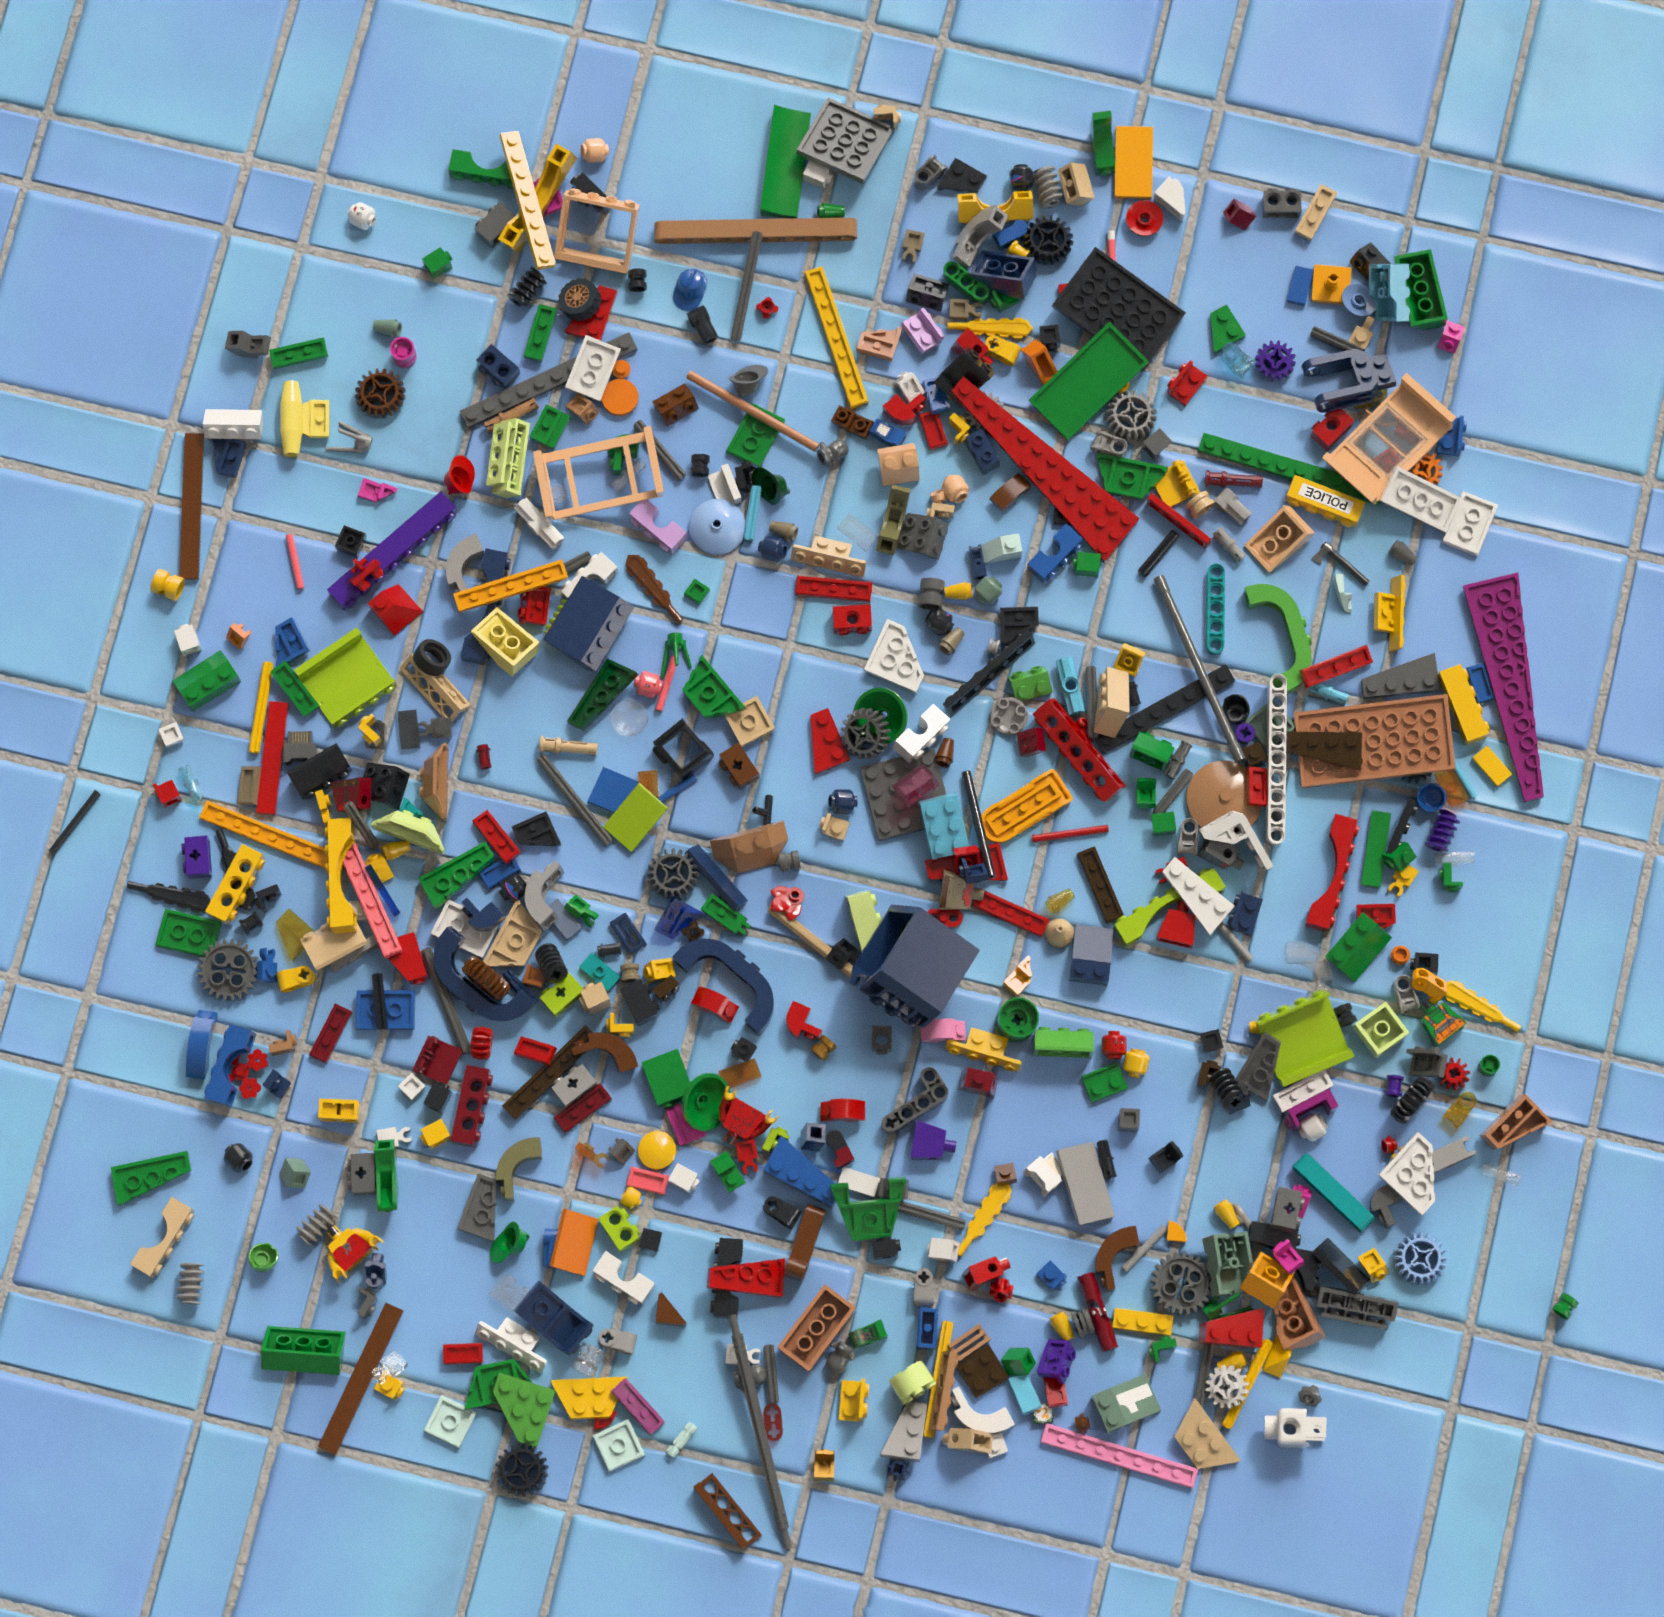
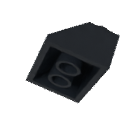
(319, 771)

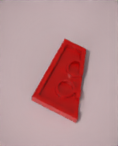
(597, 323)
(827, 743)

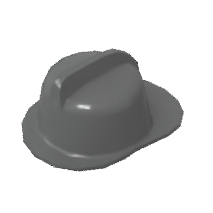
(747, 379)

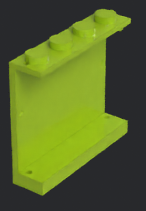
(346, 678)
(1308, 1037)

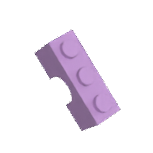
(668, 537)

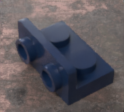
(1245, 914)

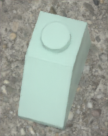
(1002, 548)

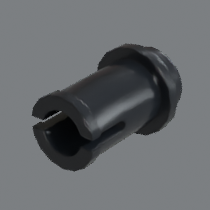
(1134, 699)
(609, 949)

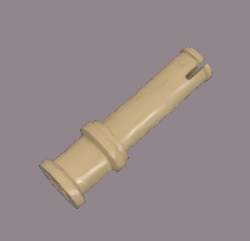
(558, 745)

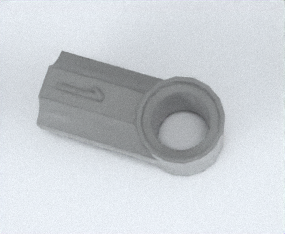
(1229, 503)

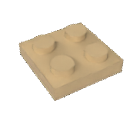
(750, 723)

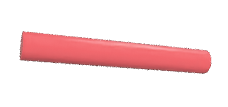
(294, 561)
(666, 685)

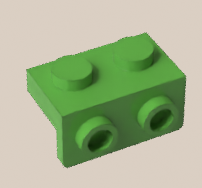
(1030, 683)

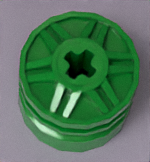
(1022, 1010)

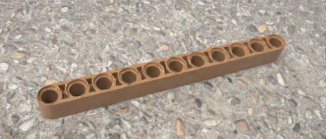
(741, 230)

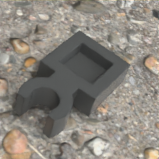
(439, 727)

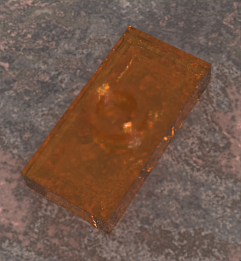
(1455, 792)

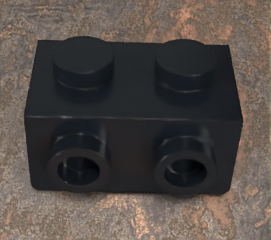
(1367, 255)

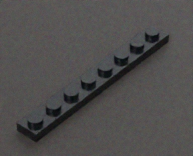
(1165, 709)

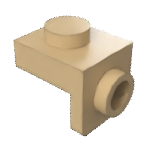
(886, 112)

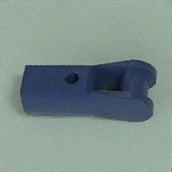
(977, 564)

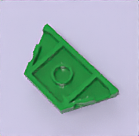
(1128, 476)
(710, 693)
(484, 1379)

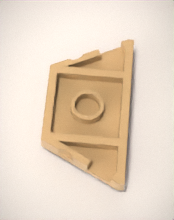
(515, 939)
(1203, 1440)

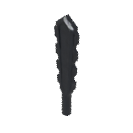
(227, 858)
(184, 898)

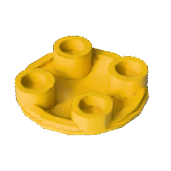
(657, 1150)

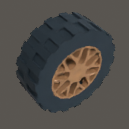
(571, 302)

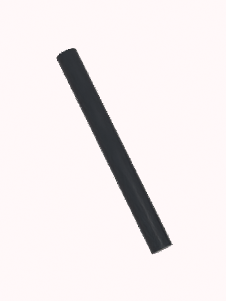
(74, 822)

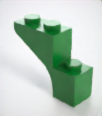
(386, 1175)

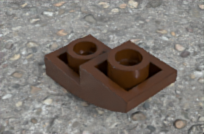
(851, 422)
(1010, 491)

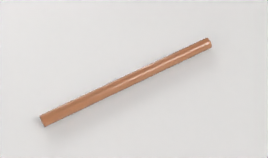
(753, 411)

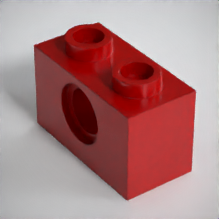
(1327, 438)
(860, 612)

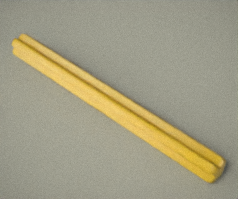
(944, 1341)

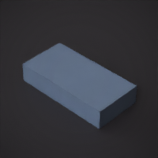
(566, 922)

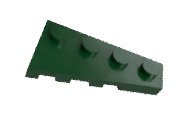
(602, 691)

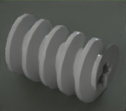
(1046, 187)
(315, 1224)
(190, 1283)

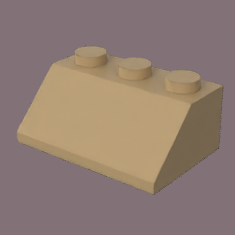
(326, 947)

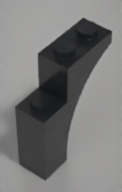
(1261, 1234)

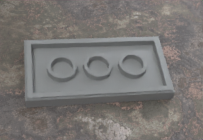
(1085, 1183)

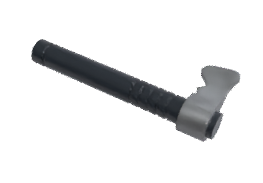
(1327, 548)

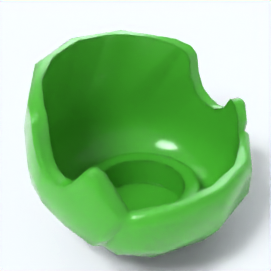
(263, 1257)

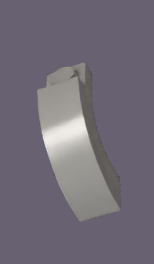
(976, 231)
(459, 558)
(536, 893)

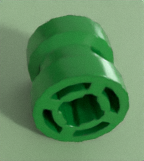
(1492, 1065)
(1565, 1306)

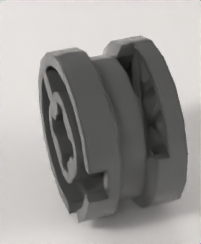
(1084, 1321)

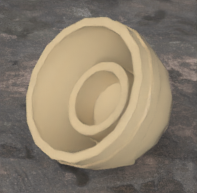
(1059, 933)

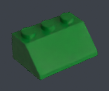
(206, 680)
(1358, 947)

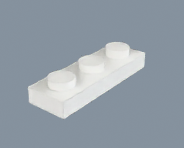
(1302, 1090)

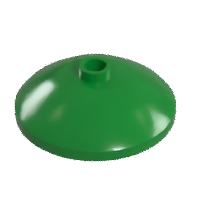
(885, 701)
(702, 1101)

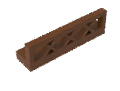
(722, 1516)

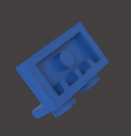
(1452, 441)

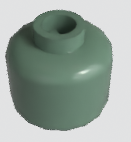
(988, 590)

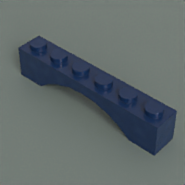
(494, 567)

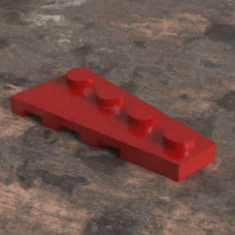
(936, 866)

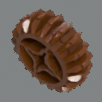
(365, 401)
(486, 978)

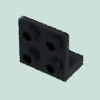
(387, 783)

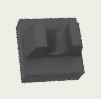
(621, 1151)

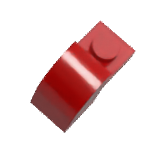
(901, 413)
(714, 1003)
(796, 1022)
(842, 1109)

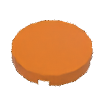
(620, 397)

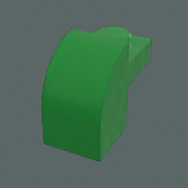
(618, 454)
(727, 1171)

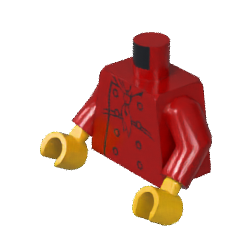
(742, 1119)

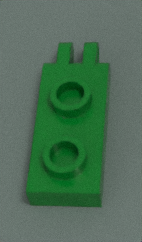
(725, 915)

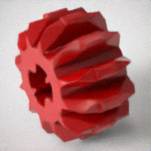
(481, 1043)
(1458, 1080)

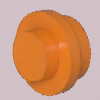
(621, 369)
(1400, 955)

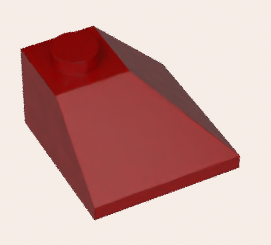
(395, 608)

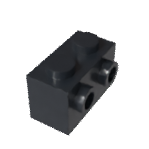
(639, 1002)

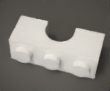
(599, 568)
(911, 745)
(636, 1289)

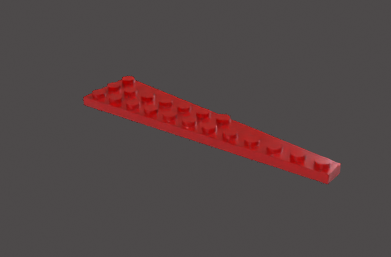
(1081, 501)

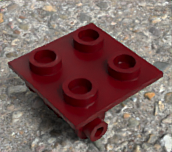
(437, 1060)

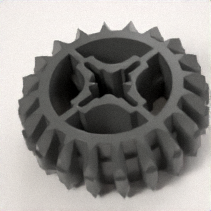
(858, 743)
(686, 884)

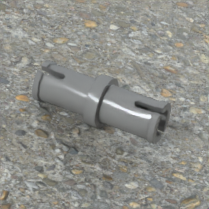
(1229, 544)

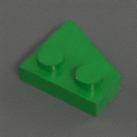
(1224, 328)

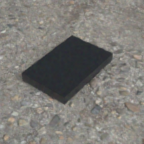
(1341, 1265)

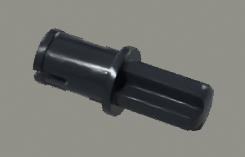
(1106, 1159)

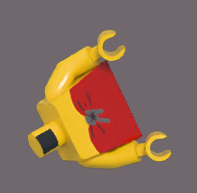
(349, 1249)

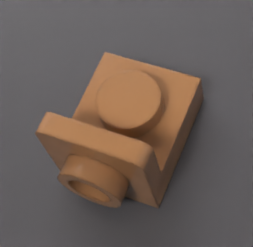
(583, 408)
(282, 1047)

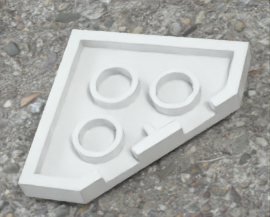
(895, 658)
(1412, 1173)

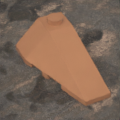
(1295, 1319)

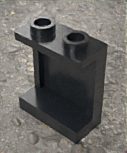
(967, 365)

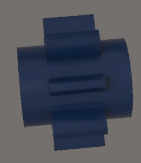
(896, 1474)

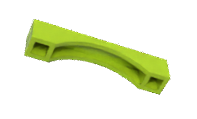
(1132, 927)

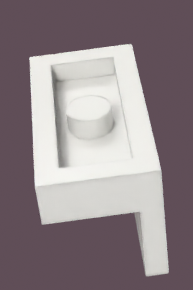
(724, 485)

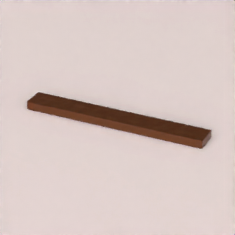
(192, 506)
(360, 1378)

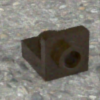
(1204, 1076)

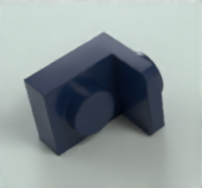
(276, 1084)

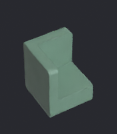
(295, 1173)

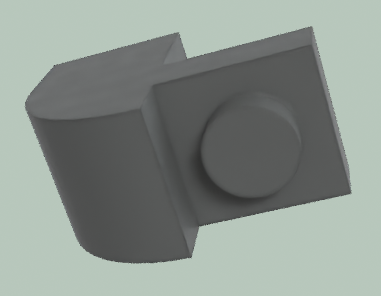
(247, 345)
(1380, 1202)

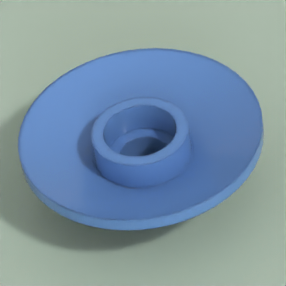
(1360, 294)

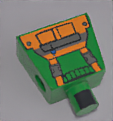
(1440, 1022)

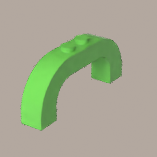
(1274, 597)

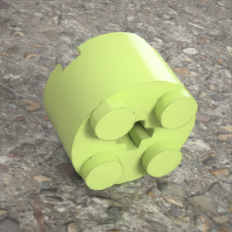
(912, 1382)

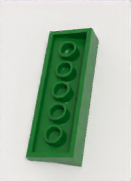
(783, 166)

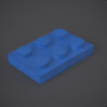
(399, 1010)

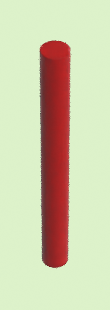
(1070, 833)

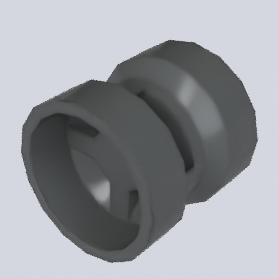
(789, 861)

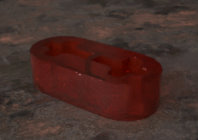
(778, 1422)

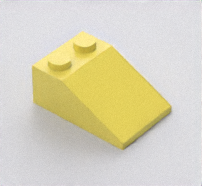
(505, 641)

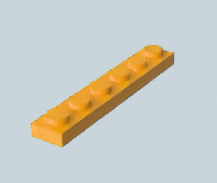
(510, 586)

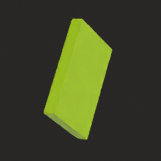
(635, 817)

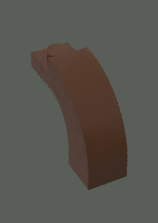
(616, 1047)
(1119, 1240)

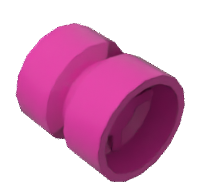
(403, 352)

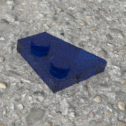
(676, 917)

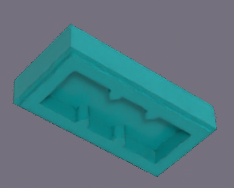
(600, 971)

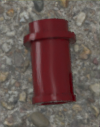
(484, 756)

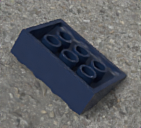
(588, 624)

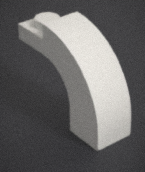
(991, 1423)

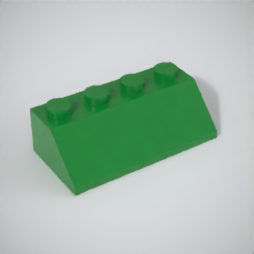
(1425, 297)
(303, 1350)

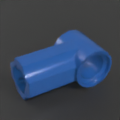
(549, 1242)

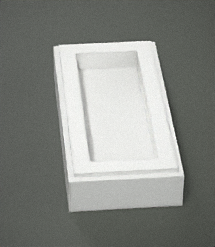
(859, 1182)

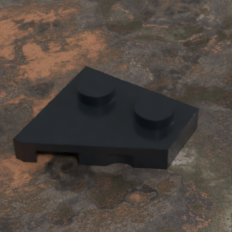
(962, 178)
(536, 831)

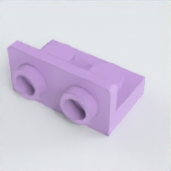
(923, 331)

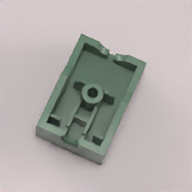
(1227, 1262)

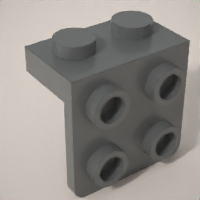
(923, 535)

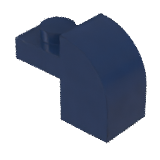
(482, 920)

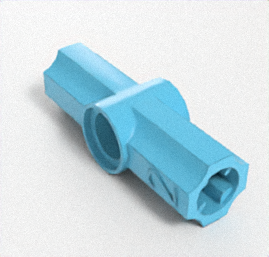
(1072, 697)

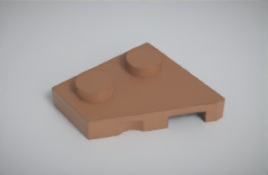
(879, 343)

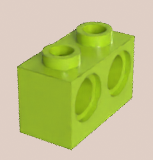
(615, 1231)

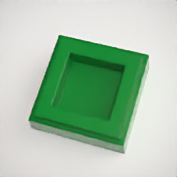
(697, 591)

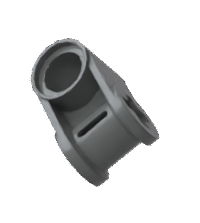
(931, 170)

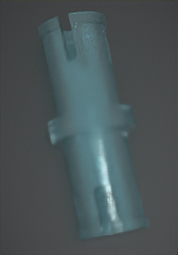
(191, 784)

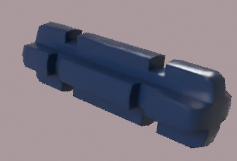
(514, 982)

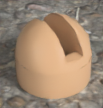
(938, 496)

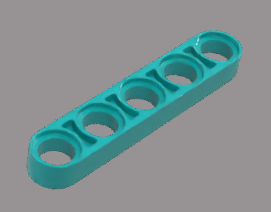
(1215, 600)

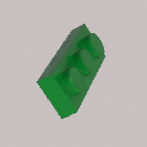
(540, 333)
(298, 353)
(294, 688)

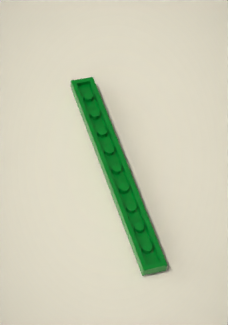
(1275, 464)

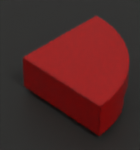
(601, 1423)

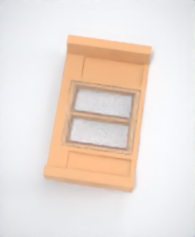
(1391, 436)

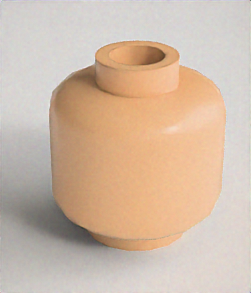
(594, 150)
(955, 488)

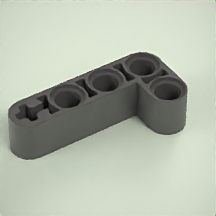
(912, 1105)

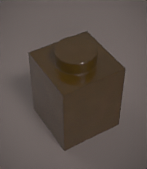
(1254, 755)

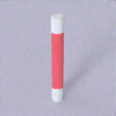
(1111, 244)

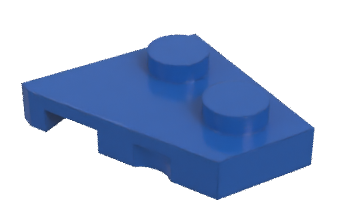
(289, 642)

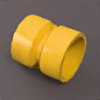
(169, 585)

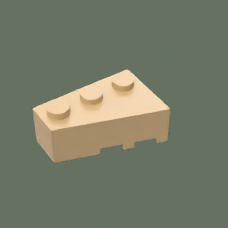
(1112, 702)

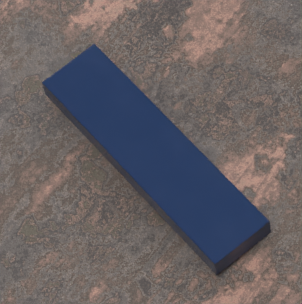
(716, 877)

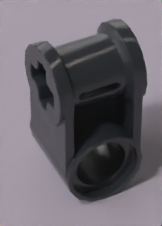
(784, 1214)

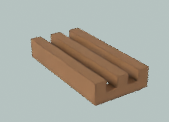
(982, 1333)

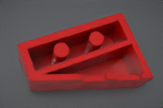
(1237, 1331)

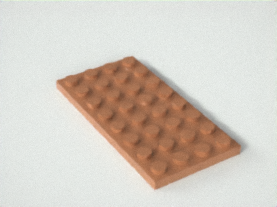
(1397, 740)

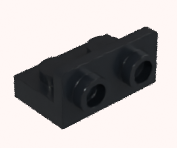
(927, 292)

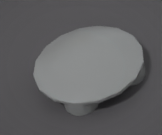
(1009, 715)

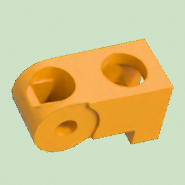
(1430, 984)

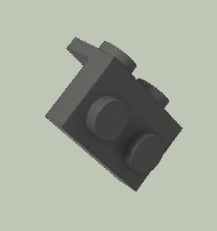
(1427, 1062)

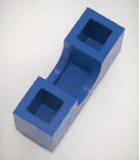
(1045, 566)

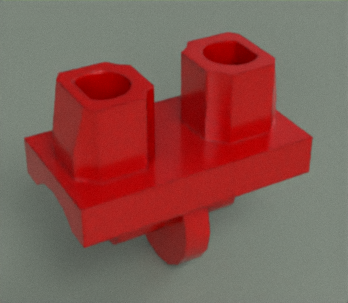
(371, 568)

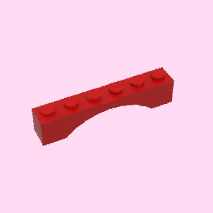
(1341, 836)

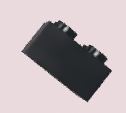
(350, 541)

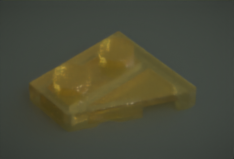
(292, 929)

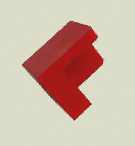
(167, 793)

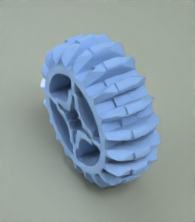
(1426, 1265)

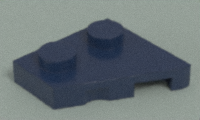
(228, 456)

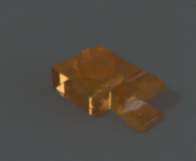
(588, 1152)

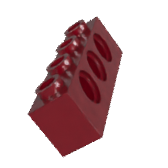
(472, 1076)

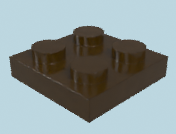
(982, 1371)

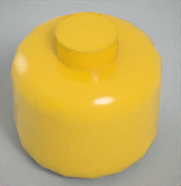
(631, 1197)

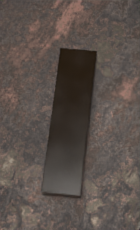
(1100, 884)

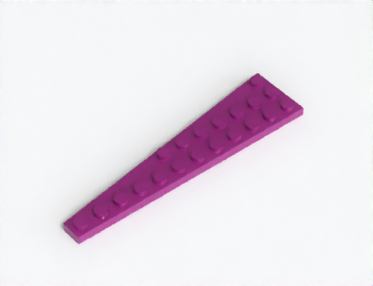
(1501, 638)

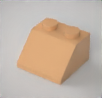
(898, 464)

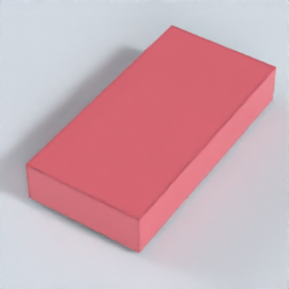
(647, 1180)

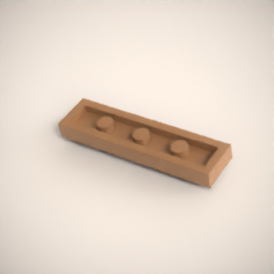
(942, 1395)

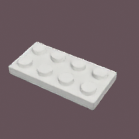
(1420, 499)

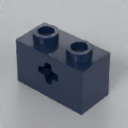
(982, 451)

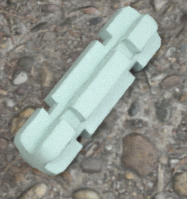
(681, 1439)

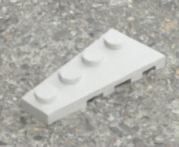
(1204, 901)

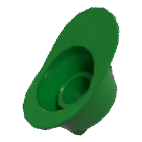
(509, 1242)

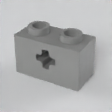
(584, 1085)

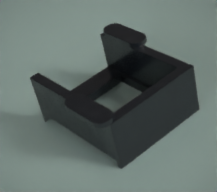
(665, 758)

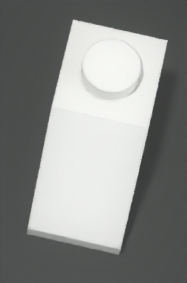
(1171, 197)

